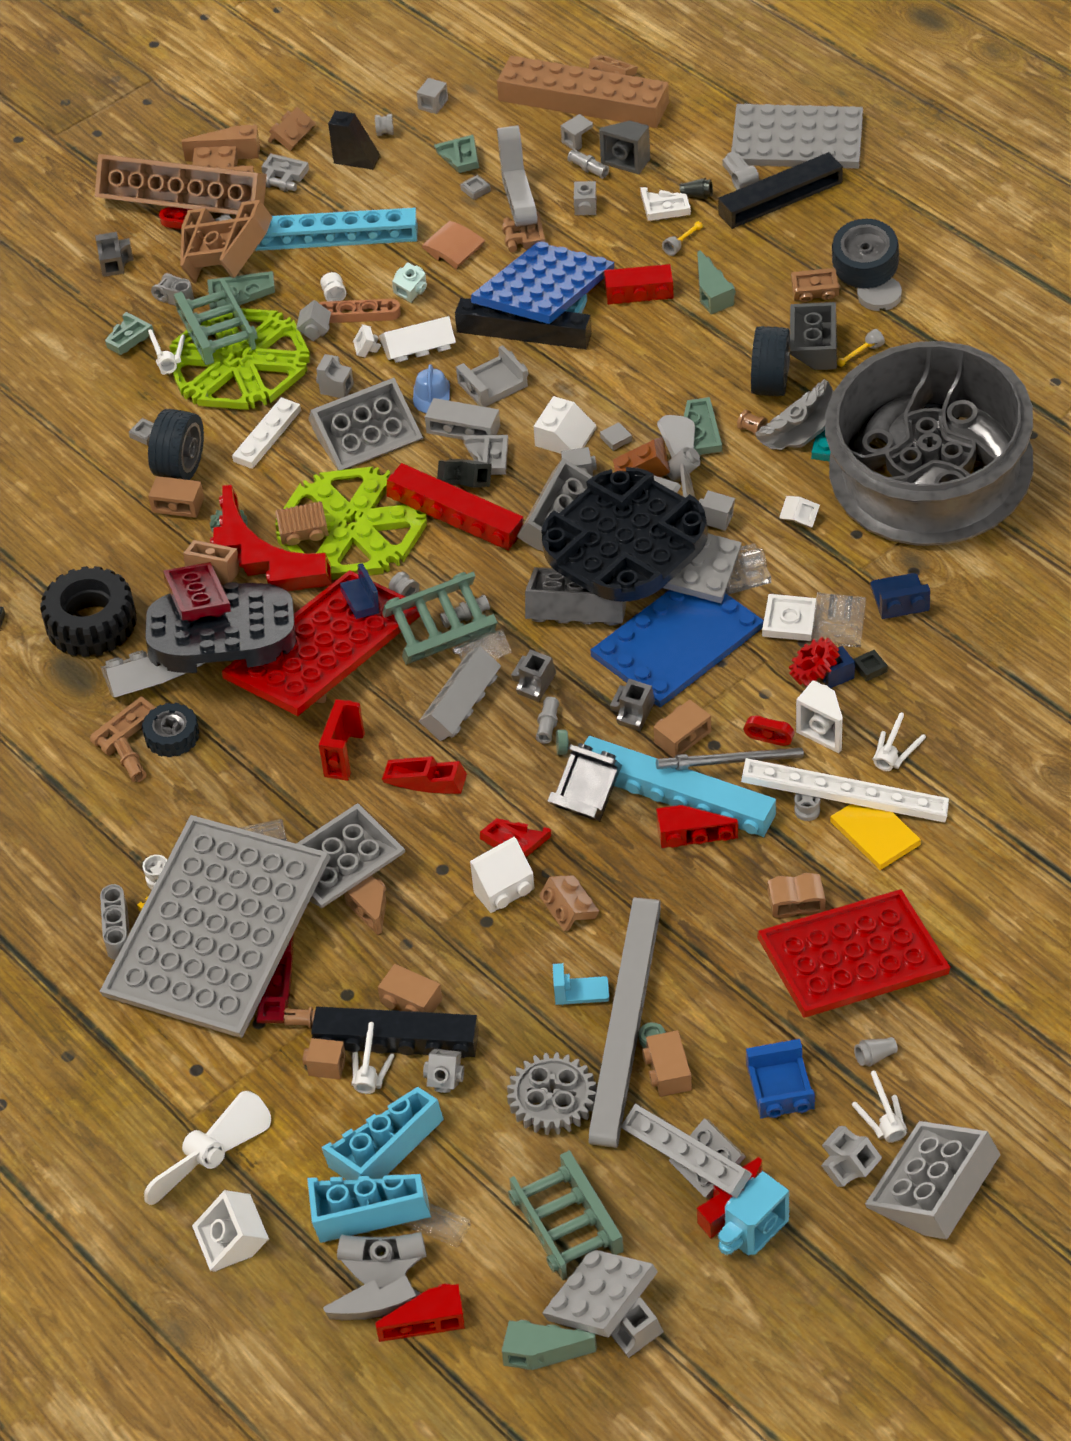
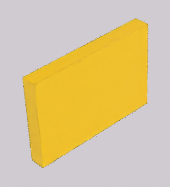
(875, 833)

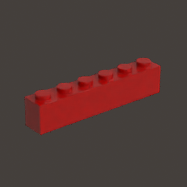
(454, 506)

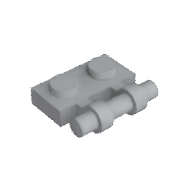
(287, 169)

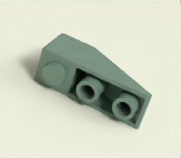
(714, 289)
(538, 1346)

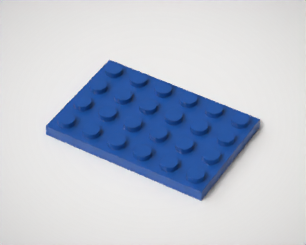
(542, 282)

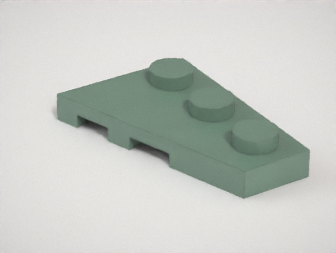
(706, 431)

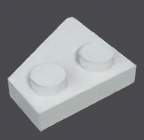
(664, 204)

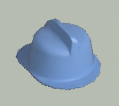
(429, 385)

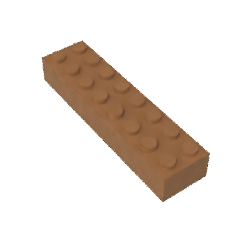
(583, 91)
(177, 184)

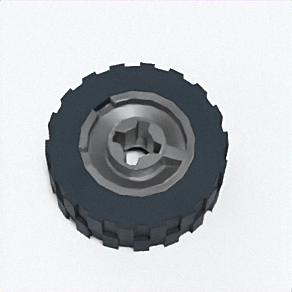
(170, 729)

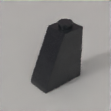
(351, 142)

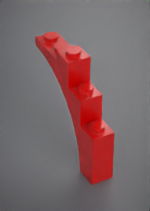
(257, 557)

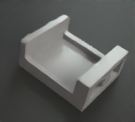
(494, 378)

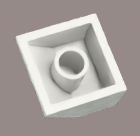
(562, 426)
(820, 716)
(501, 875)
(230, 1230)

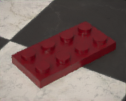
(196, 591)

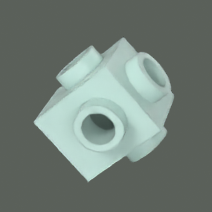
(409, 282)

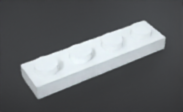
(266, 433)

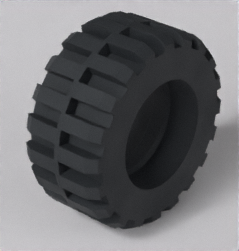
(90, 633)

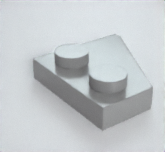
(489, 449)

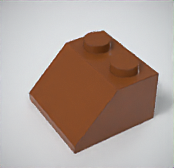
(648, 457)

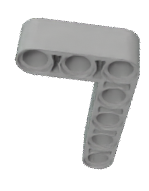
(514, 176)

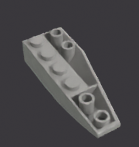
(134, 673)

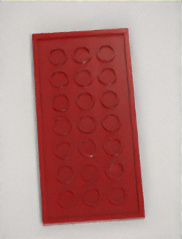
(325, 651)

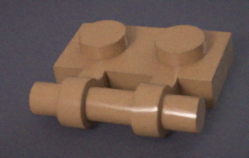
(528, 234)

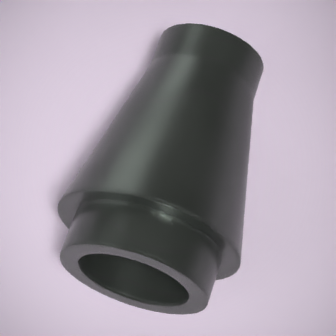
(698, 188)

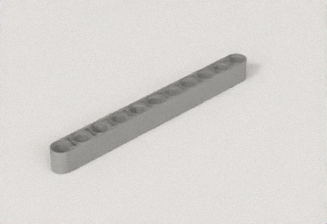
(624, 1023)

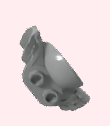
(799, 421)

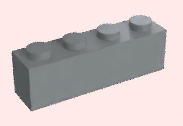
(460, 694)

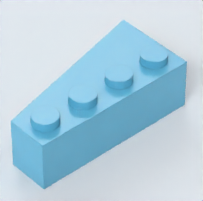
(385, 1137)
(365, 1204)

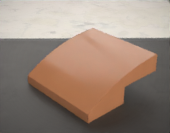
(453, 244)

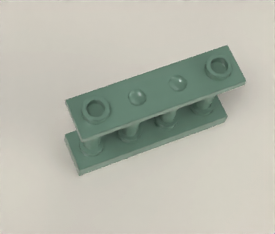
(200, 334)
(437, 640)
(581, 1192)

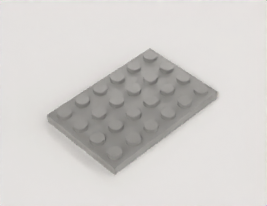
(797, 134)

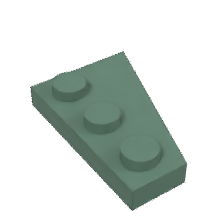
(245, 287)

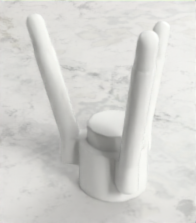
(167, 360)
(886, 756)
(366, 1078)
(891, 1125)

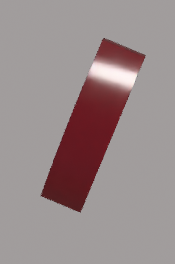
(277, 993)

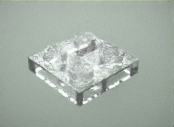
(749, 570)
(839, 619)

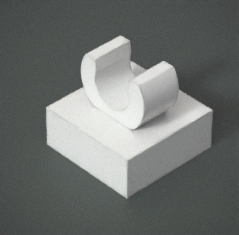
(366, 341)

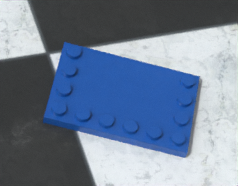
(676, 641)

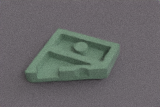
(459, 153)
(128, 334)

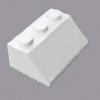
(418, 339)

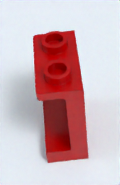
(343, 723)

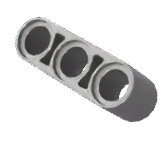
(114, 919)

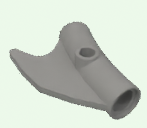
(362, 1257)

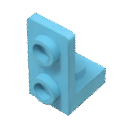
(578, 989)

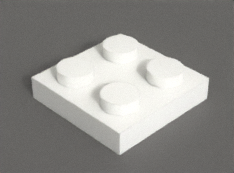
(789, 617)

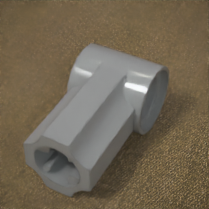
(741, 173)

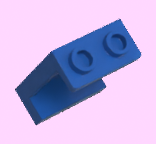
(779, 1079)

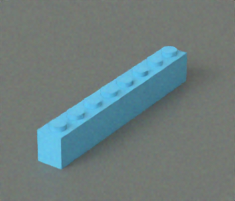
(689, 788)

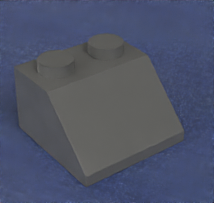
(625, 146)

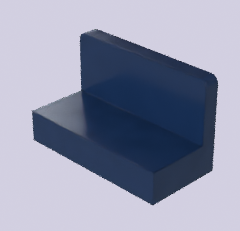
(361, 594)

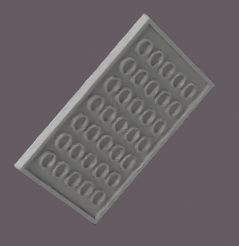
(215, 925)

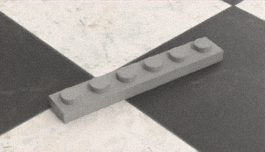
(686, 1150)

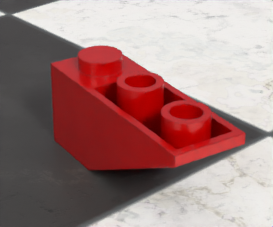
(688, 826)

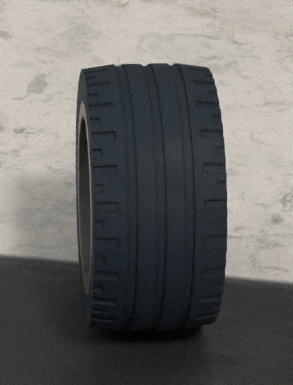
(865, 253)
(770, 361)
(176, 444)

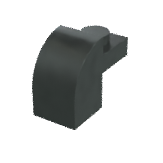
(465, 472)

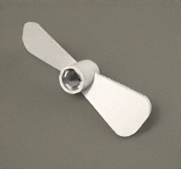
(239, 1122)

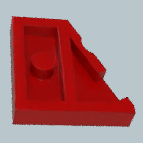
(502, 830)

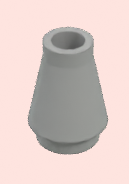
(874, 1050)

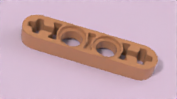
(359, 306)

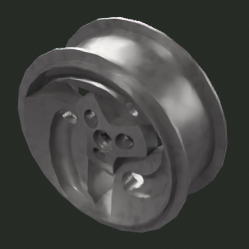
(928, 449)

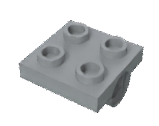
(713, 1138)

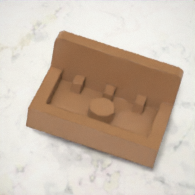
(292, 129)
(815, 284)
(567, 901)

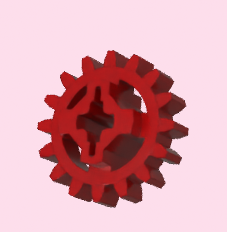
(814, 661)

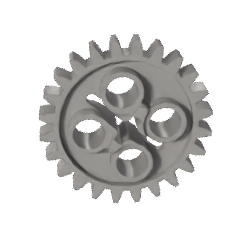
(551, 1093)

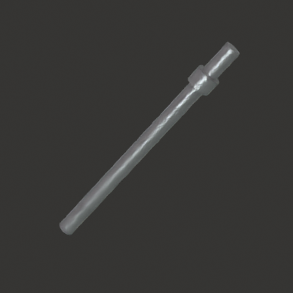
(683, 762)

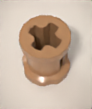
(745, 419)

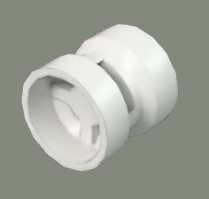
(333, 287)
(152, 868)

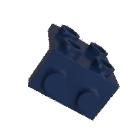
(900, 595)

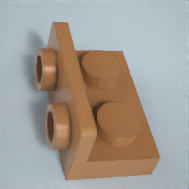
(612, 65)

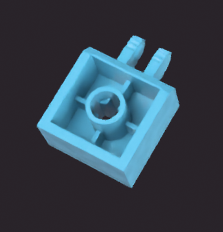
(754, 1215)

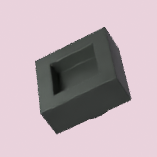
(870, 665)

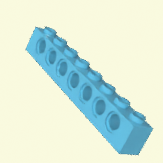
(340, 229)

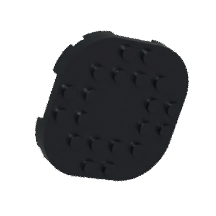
(624, 535)
(253, 630)

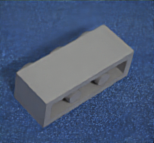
(460, 419)

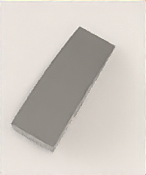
(371, 1301)

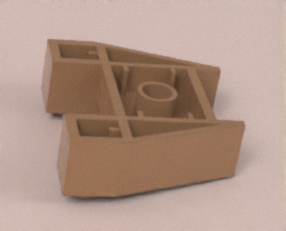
(223, 148)
(222, 242)

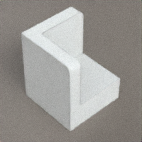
(799, 510)

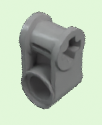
(169, 286)

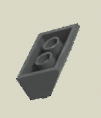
(814, 334)

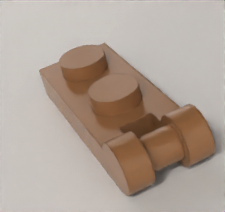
(122, 725)

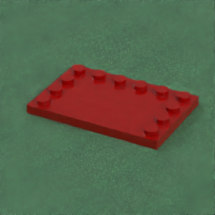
(853, 953)

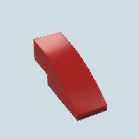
(425, 775)
(712, 1213)

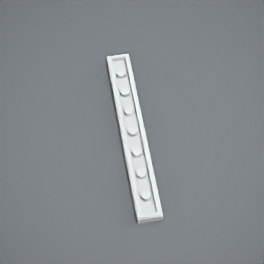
(845, 790)

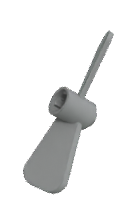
(679, 438)

